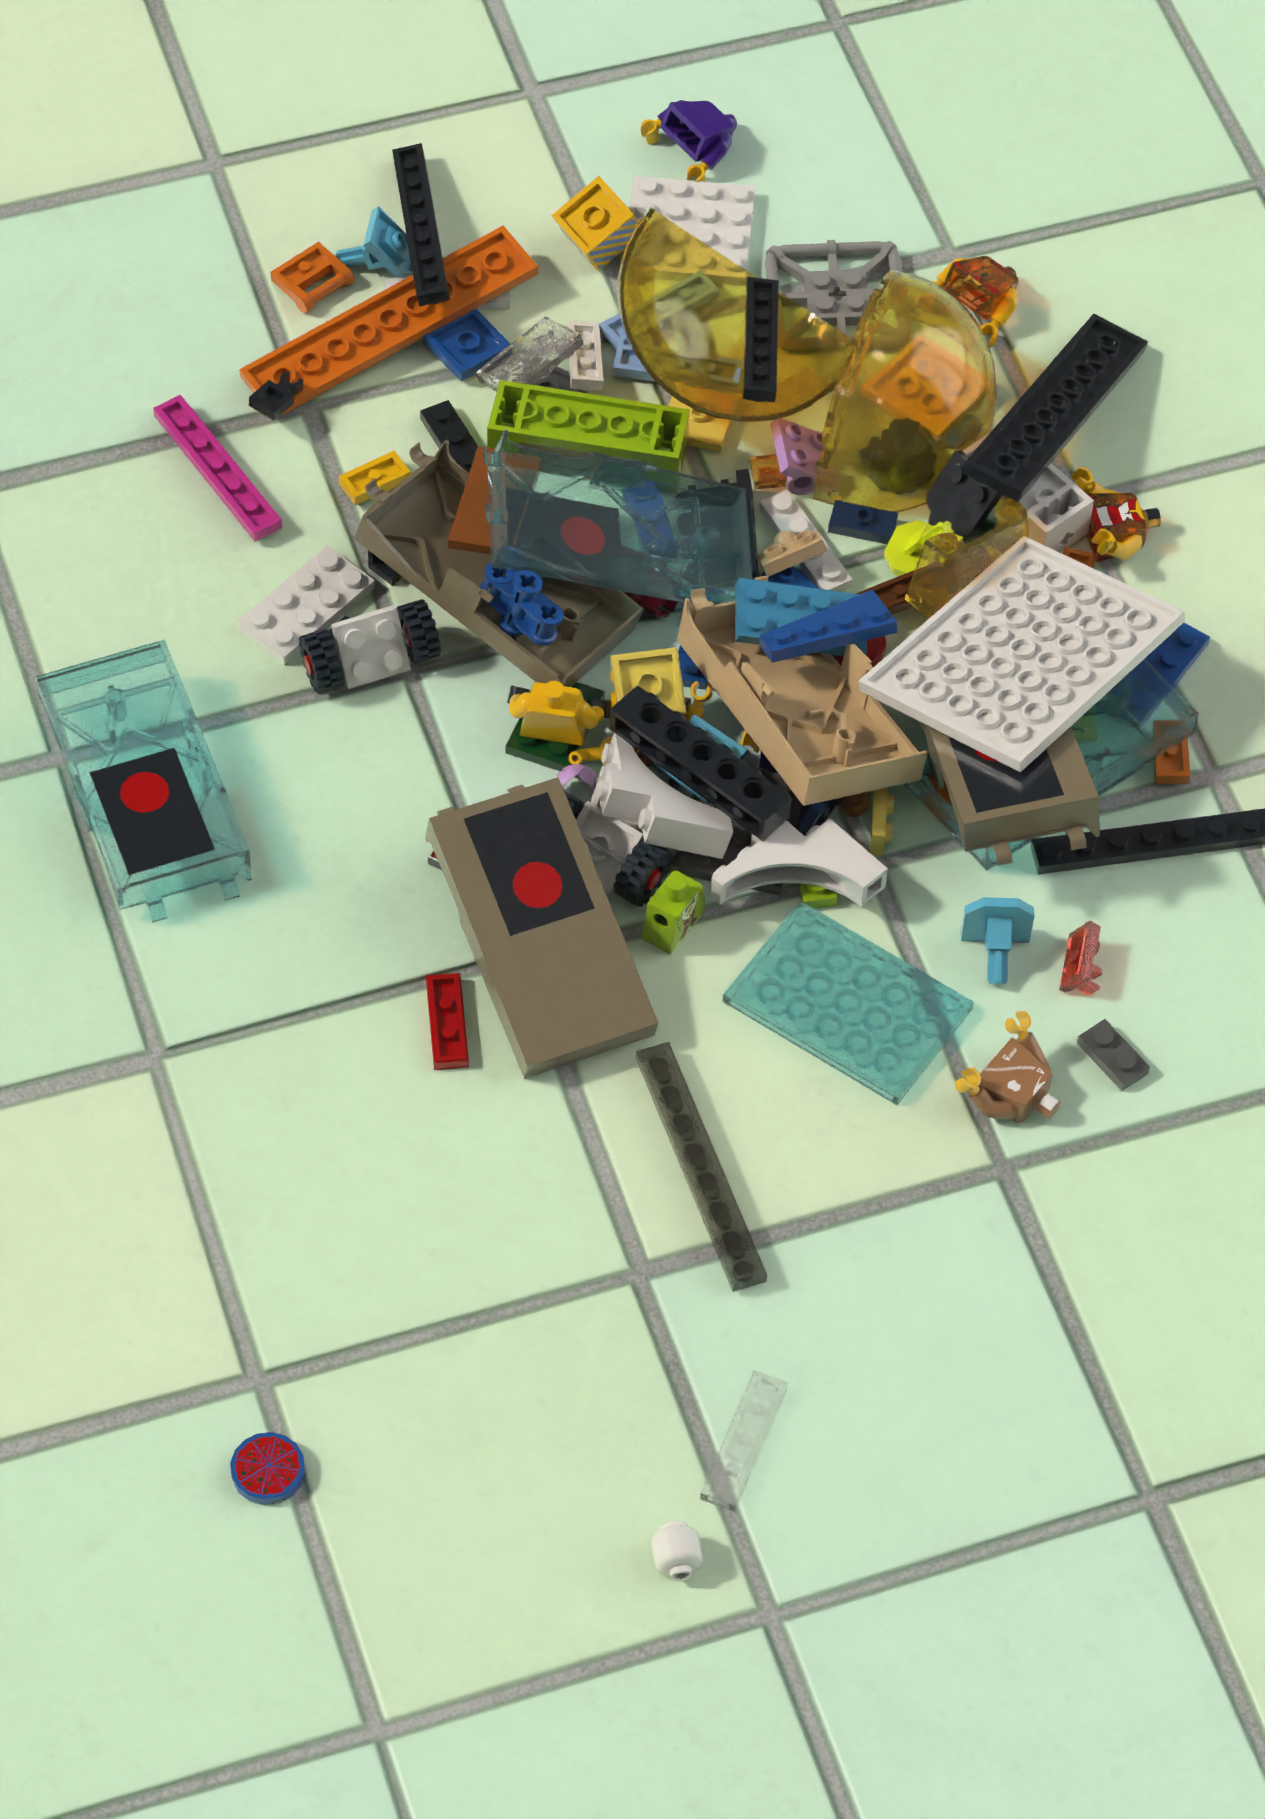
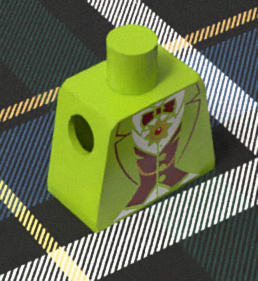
(681, 904)

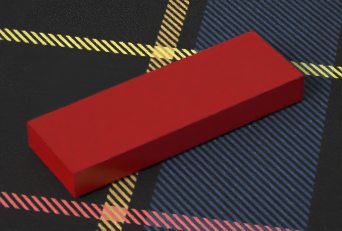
(447, 1021)

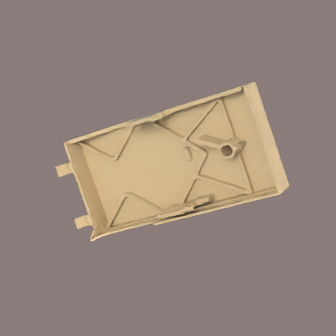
(802, 709)

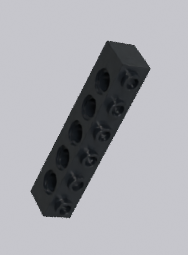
(700, 762)

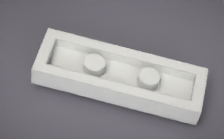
(586, 363)

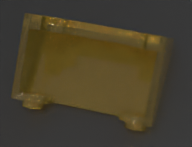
(950, 564)

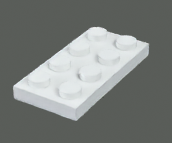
(305, 604)

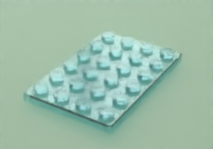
(848, 1002)

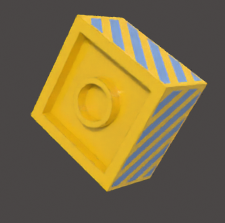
(596, 223)

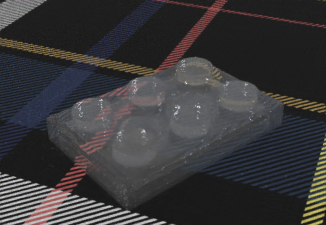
(531, 355)

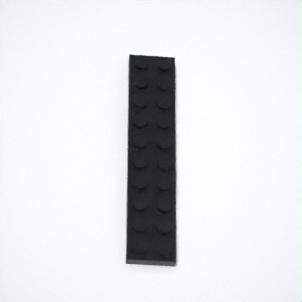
(1054, 408)

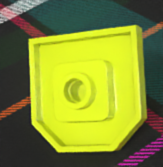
(907, 543)

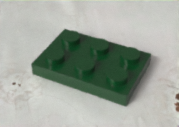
(545, 752)

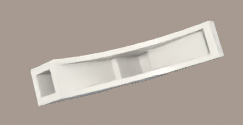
(661, 811)
(820, 858)

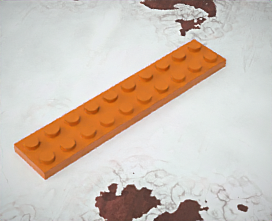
(393, 319)

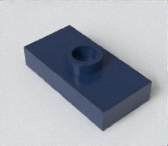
(862, 522)

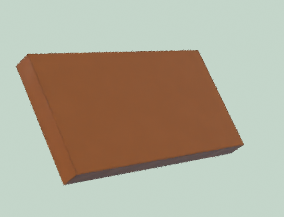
(470, 527)

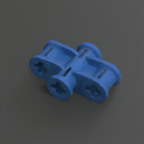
(522, 604)

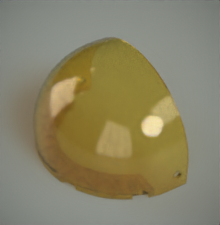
(688, 326)
(907, 399)

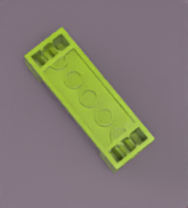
(590, 424)

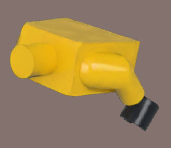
(555, 712)

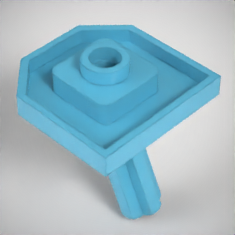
(383, 247)
(997, 925)

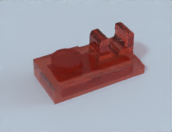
(1079, 959)

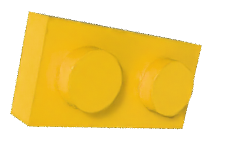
(387, 469)

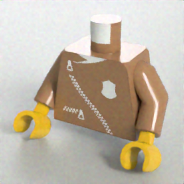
(1014, 1079)

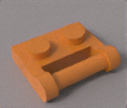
(308, 269)

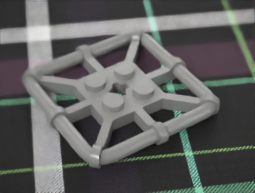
(822, 285)

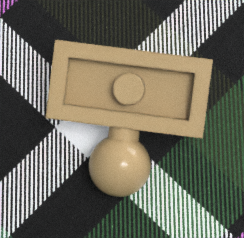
(790, 550)

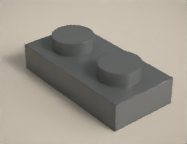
(1113, 1055)

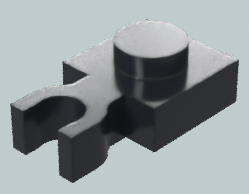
(274, 398)

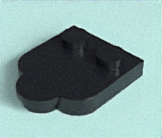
(960, 498)

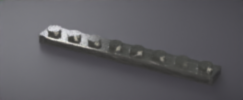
(701, 1167)

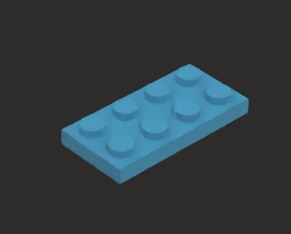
(769, 605)

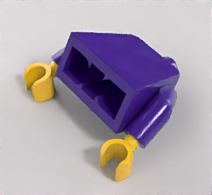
(697, 129)

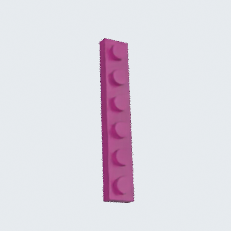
(217, 468)

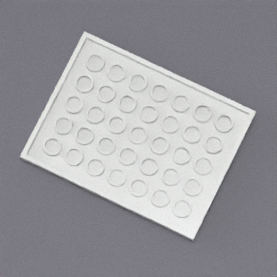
(1021, 653)

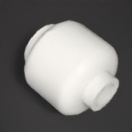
(676, 1550)

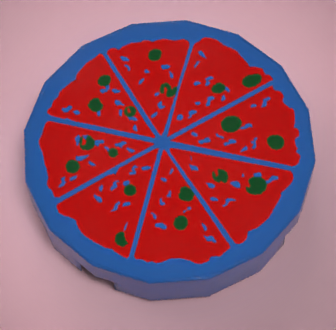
(267, 1468)

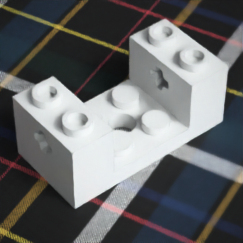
(1055, 508)

